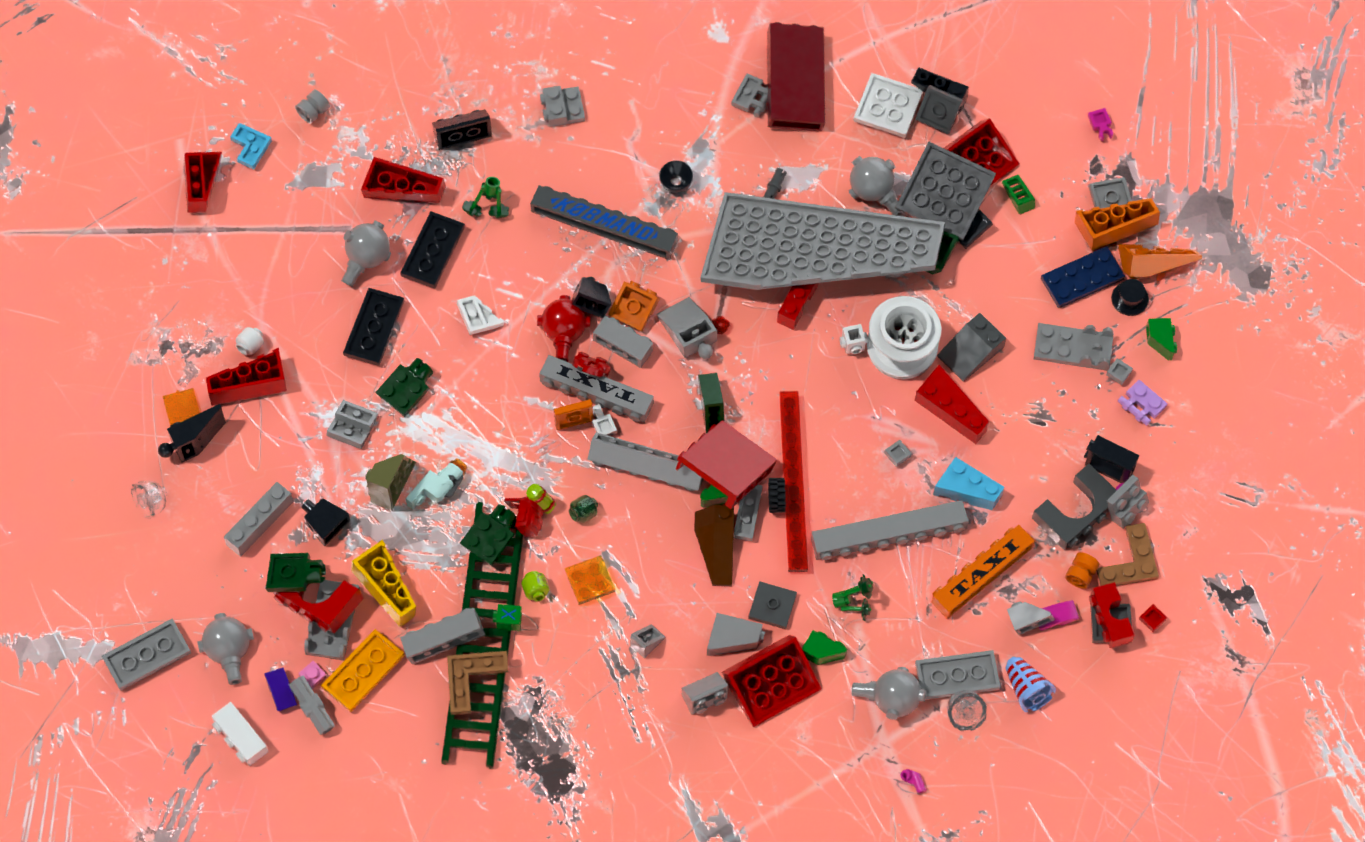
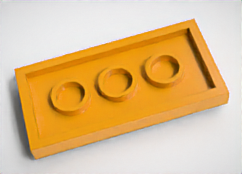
(362, 670)

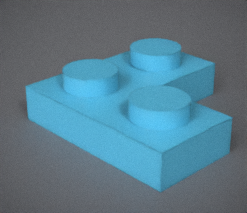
(254, 144)

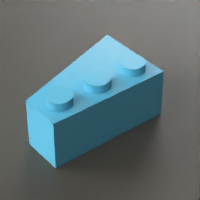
(968, 484)

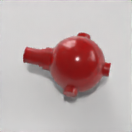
(563, 324)

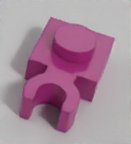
(1100, 121)

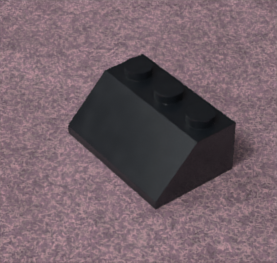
(462, 129)

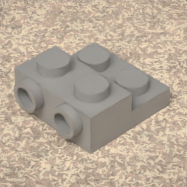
(562, 105)
(1127, 502)

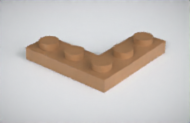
(1143, 565)
(470, 664)

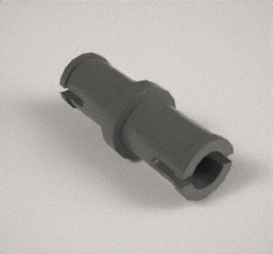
(774, 185)

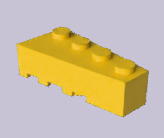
(384, 582)

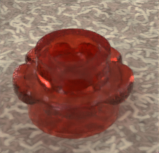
(724, 327)

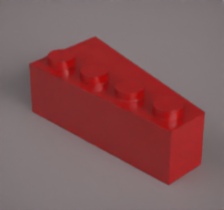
(400, 182)
(248, 380)
(950, 404)

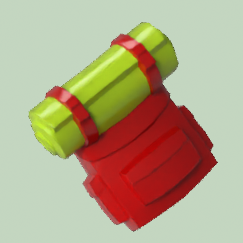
(531, 509)

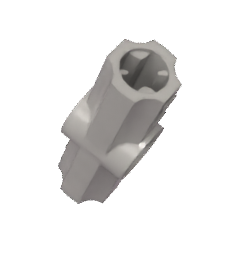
(311, 705)

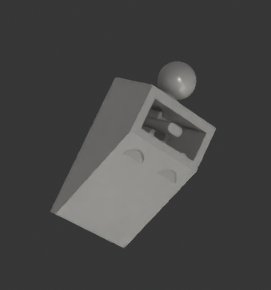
(689, 328)

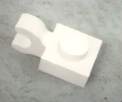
(603, 424)

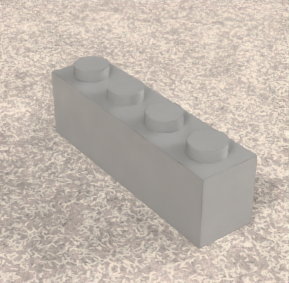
(258, 519)
(442, 635)

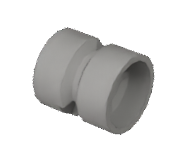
(315, 104)

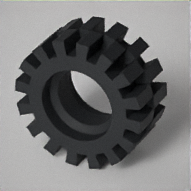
(776, 495)

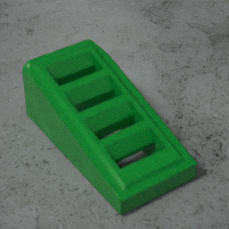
(1023, 204)

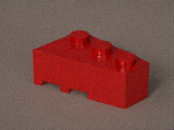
(200, 177)

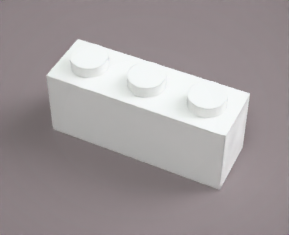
(239, 734)

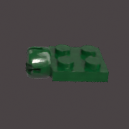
(406, 386)
(490, 534)
(293, 572)

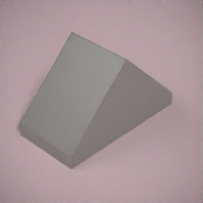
(646, 640)

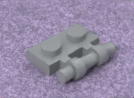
(747, 93)

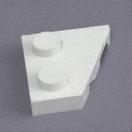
(477, 315)

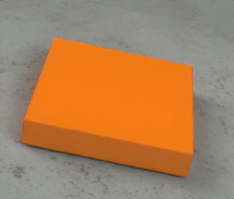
(573, 414)

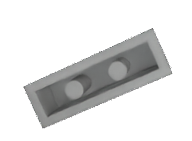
(623, 341)

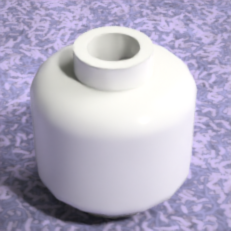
(249, 341)

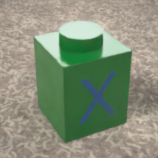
(508, 617)

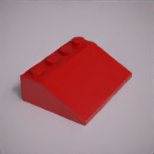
(985, 147)
(771, 680)

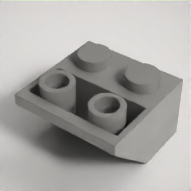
(705, 693)

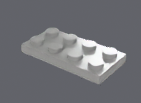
(146, 654)
(956, 673)

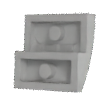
(352, 424)

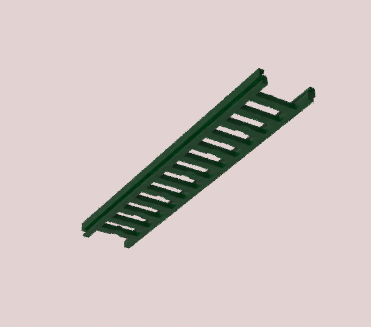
(497, 689)

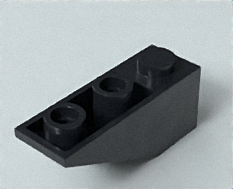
(924, 78)

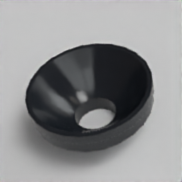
(676, 169)

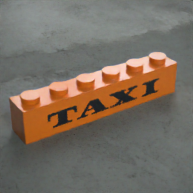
(982, 571)

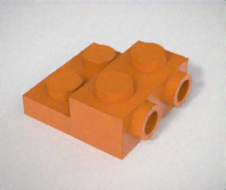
(634, 305)

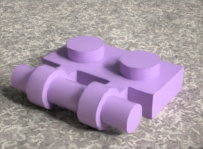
(1144, 398)

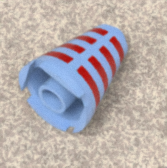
(1029, 685)

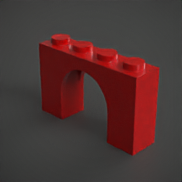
(328, 613)

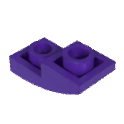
(279, 688)

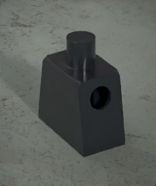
(592, 297)
(324, 519)

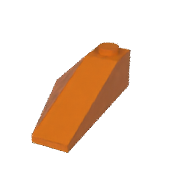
(1146, 262)

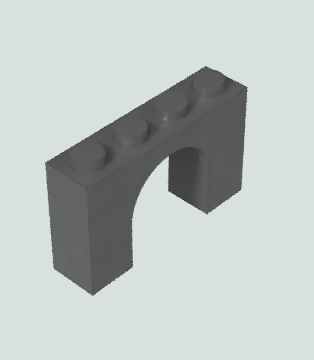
(1067, 530)

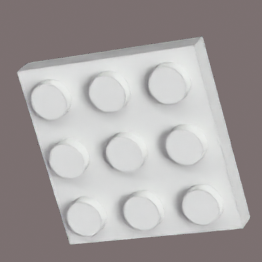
(888, 105)

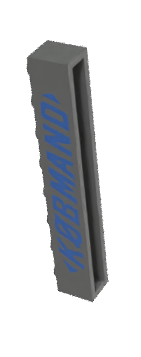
(604, 222)

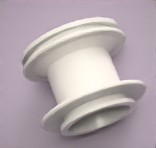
(912, 357)

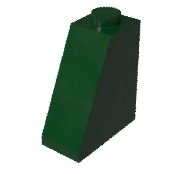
(711, 399)

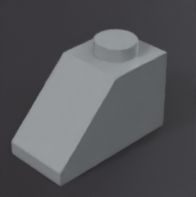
(1028, 617)

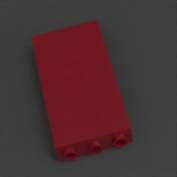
(795, 77)

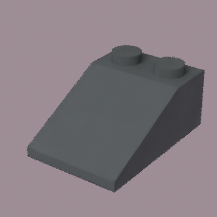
(972, 347)

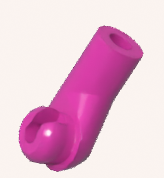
(913, 778)

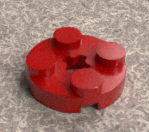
(591, 365)

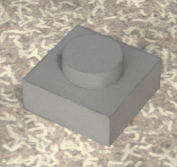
(1119, 371)
(897, 453)

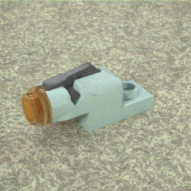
(438, 485)

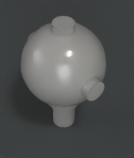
(873, 181)
(366, 248)
(226, 642)
(894, 692)

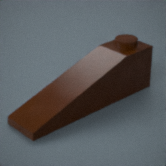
(715, 536)

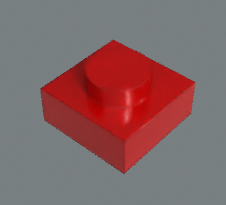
(1152, 618)

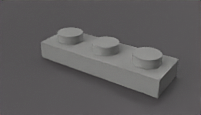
(747, 515)

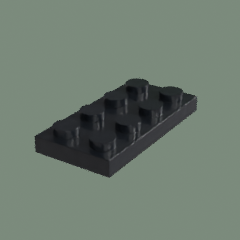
(432, 249)
(373, 326)

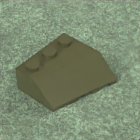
(388, 479)

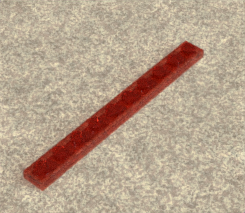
(794, 484)

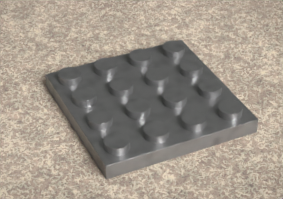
(945, 189)

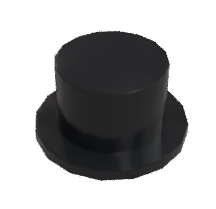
(1130, 297)

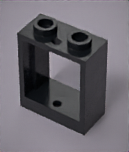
(1111, 459)

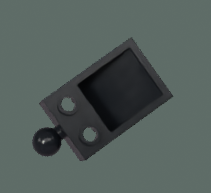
(193, 435)

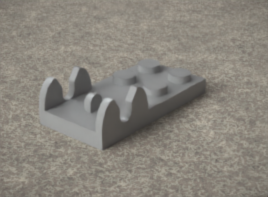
(1074, 346)
(324, 643)

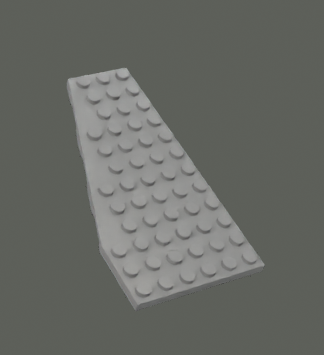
(796, 243)

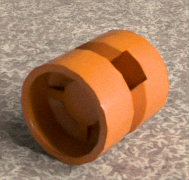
(1082, 569)

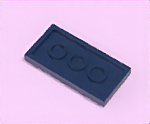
(1082, 277)

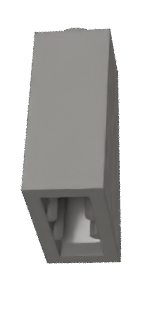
(734, 635)

